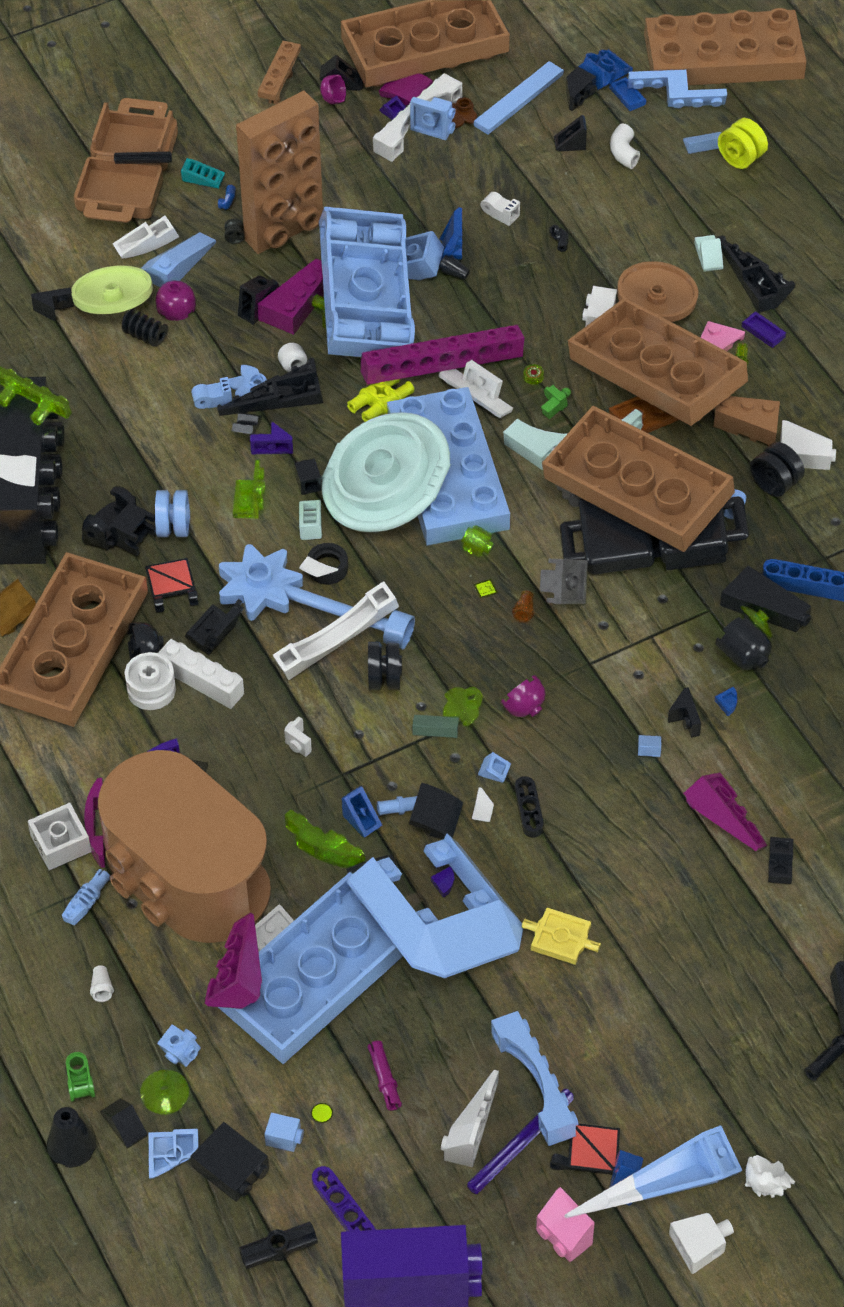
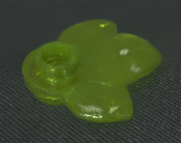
(460, 705)

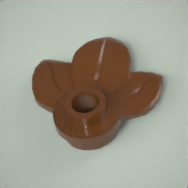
(464, 112)

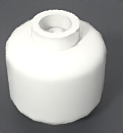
(291, 355)

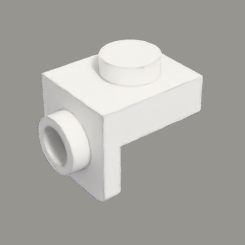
(296, 739)

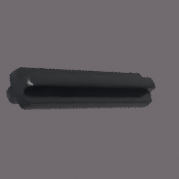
(142, 157)

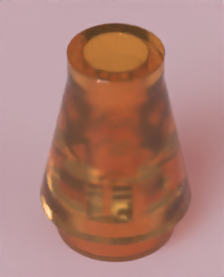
(523, 609)

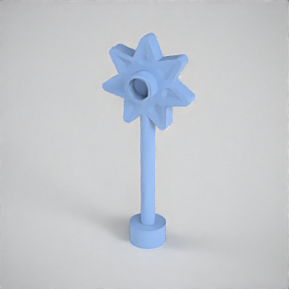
(266, 582)

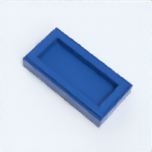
(629, 97)

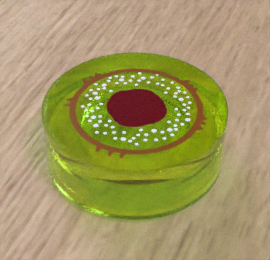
(533, 374)

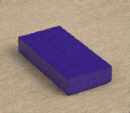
(763, 329)

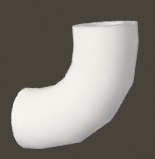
(620, 146)

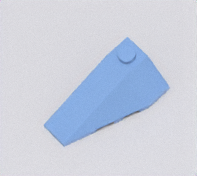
(178, 260)

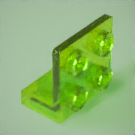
(248, 495)

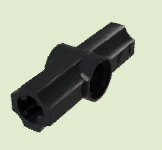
(263, 1250)

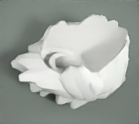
(767, 1177)

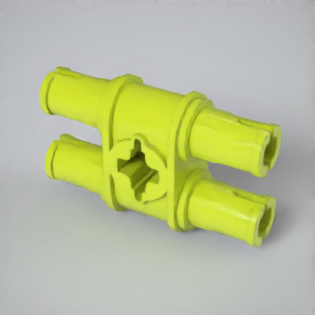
(377, 396)

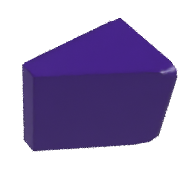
(392, 107)

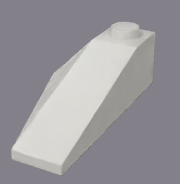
(467, 1131)

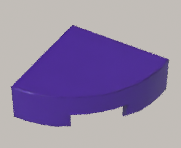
(443, 881)

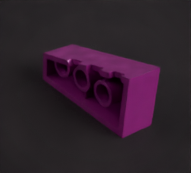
(292, 301)

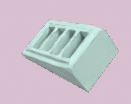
(310, 521)

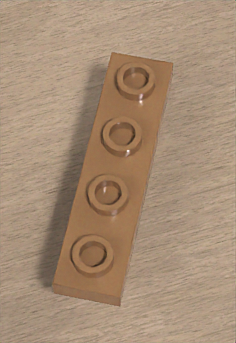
(279, 71)

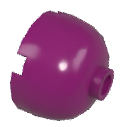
(175, 300)
(526, 698)

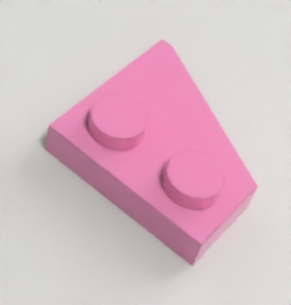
(722, 335)

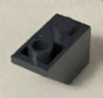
(579, 87)

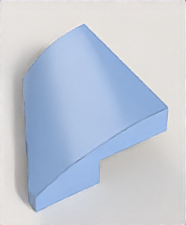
(170, 1149)

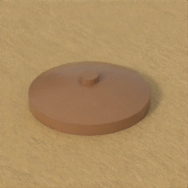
(660, 289)

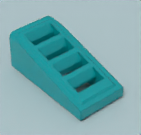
(190, 174)

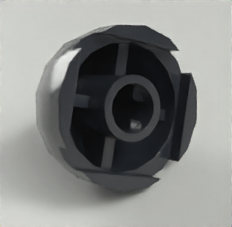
(143, 639)

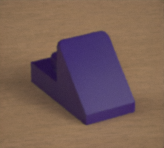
(275, 443)

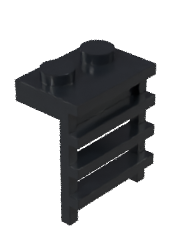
(213, 627)

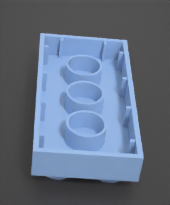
(471, 487)
(315, 971)

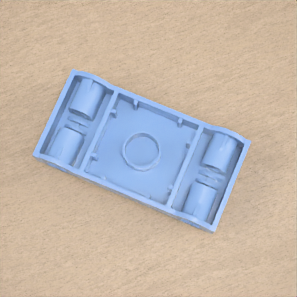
(365, 281)

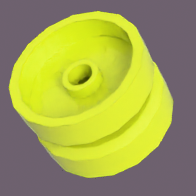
(742, 143)

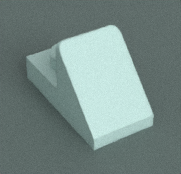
(709, 252)

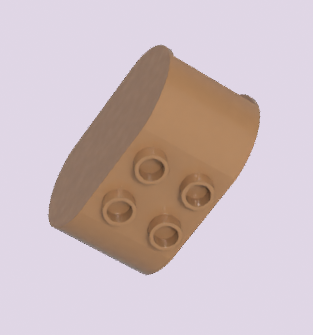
(182, 846)

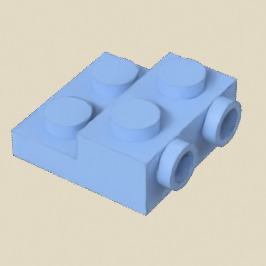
(432, 117)

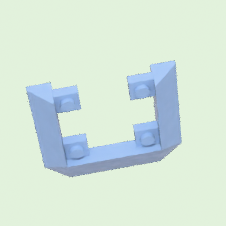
(448, 944)

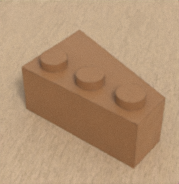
(748, 417)

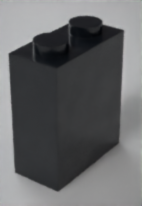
(230, 1162)

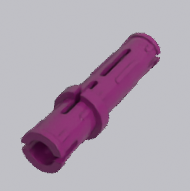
(387, 1084)

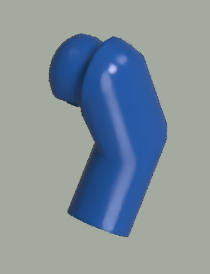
(229, 197)

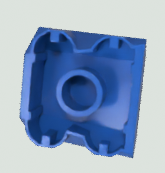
(605, 66)
(452, 236)

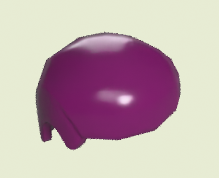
(333, 89)

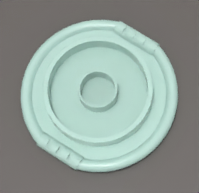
(385, 472)

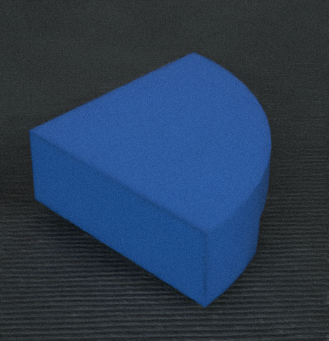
(727, 700)

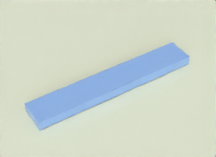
(518, 97)

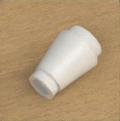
(101, 985)

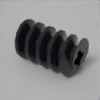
(144, 328)

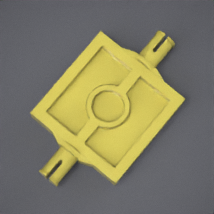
(561, 936)

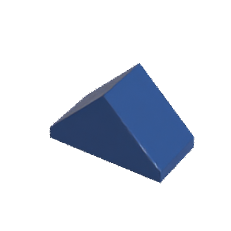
(360, 812)

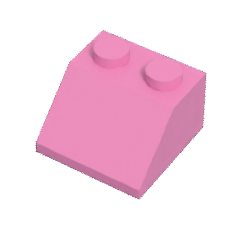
(568, 1235)

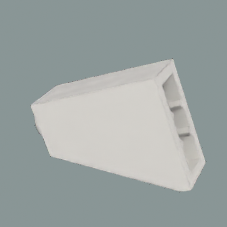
(811, 447)

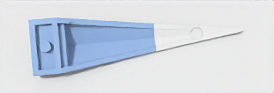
(691, 1165)

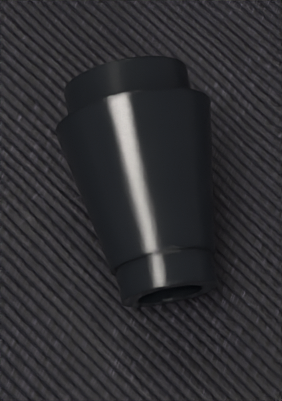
(453, 267)

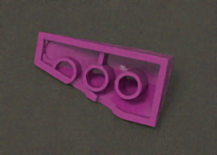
(716, 801)
(239, 969)

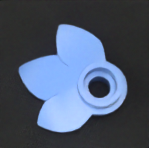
(249, 378)

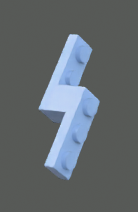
(677, 88)

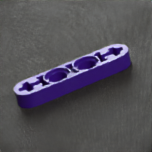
(346, 1205)

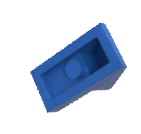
(625, 1165)

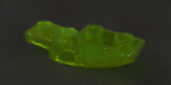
(327, 847)

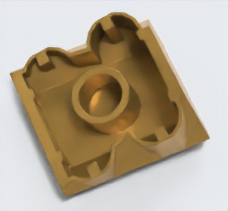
(14, 607)

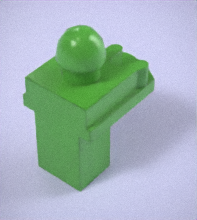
(556, 402)

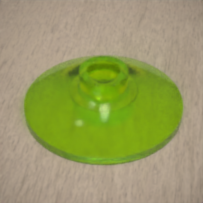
(759, 618)
(166, 1100)

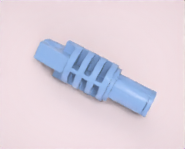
(85, 898)

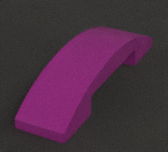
(96, 842)

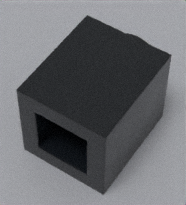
(308, 476)

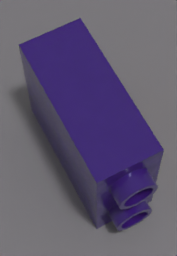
(410, 1267)

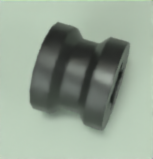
(234, 231)

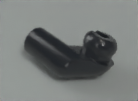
(560, 236)

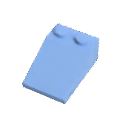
(423, 255)

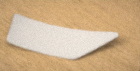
(316, 568)
(483, 807)

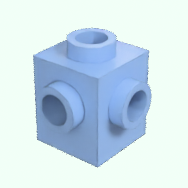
(179, 1045)

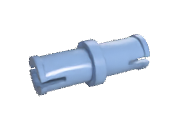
(398, 805)

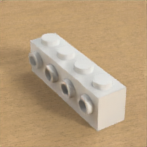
(204, 674)

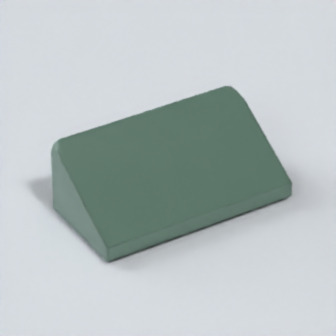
(435, 726)

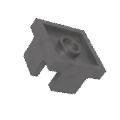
(566, 581)

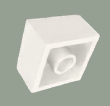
(59, 836)

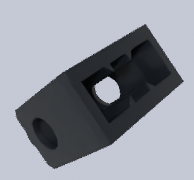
(251, 294)

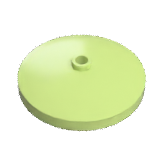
(112, 289)

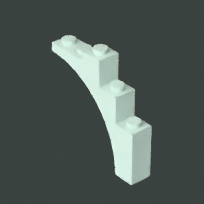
(538, 444)

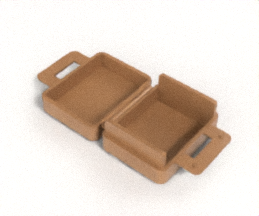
(125, 190)

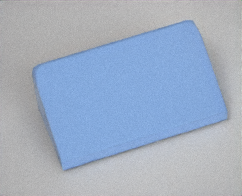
(702, 142)

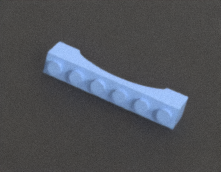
(513, 1036)

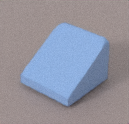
(649, 745)
(494, 767)

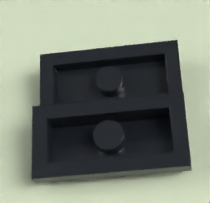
(436, 811)

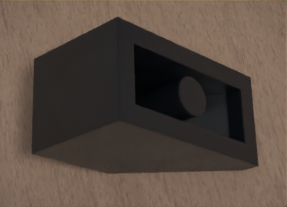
(338, 66)

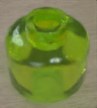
(477, 541)

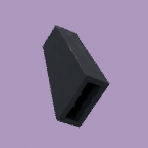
(760, 592)

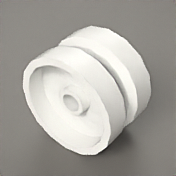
(150, 681)

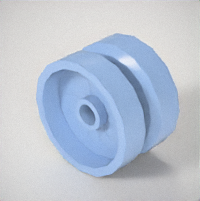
(169, 514)

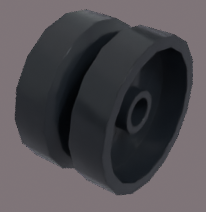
(777, 469)
(384, 665)

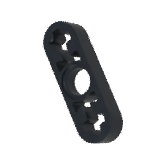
(525, 815)

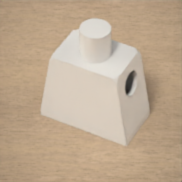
(700, 1239)

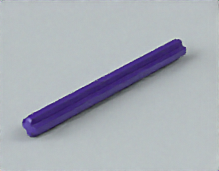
(509, 1152)

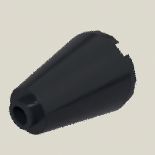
(70, 1139)

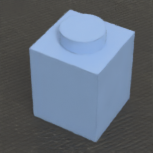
(283, 1132)

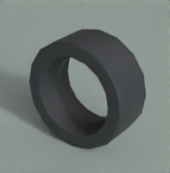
(330, 550)

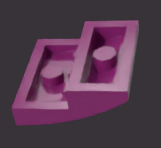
(406, 87)

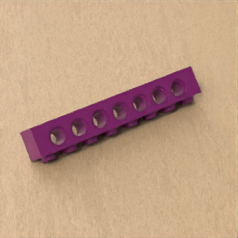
(441, 354)

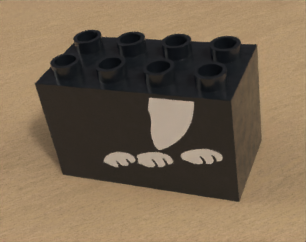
(26, 480)

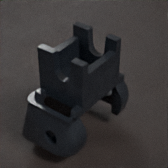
(118, 524)

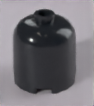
(745, 644)

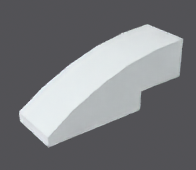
(146, 238)

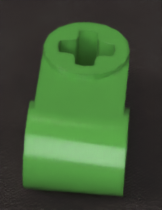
(79, 1080)

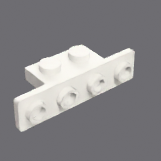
(482, 386)
(271, 926)

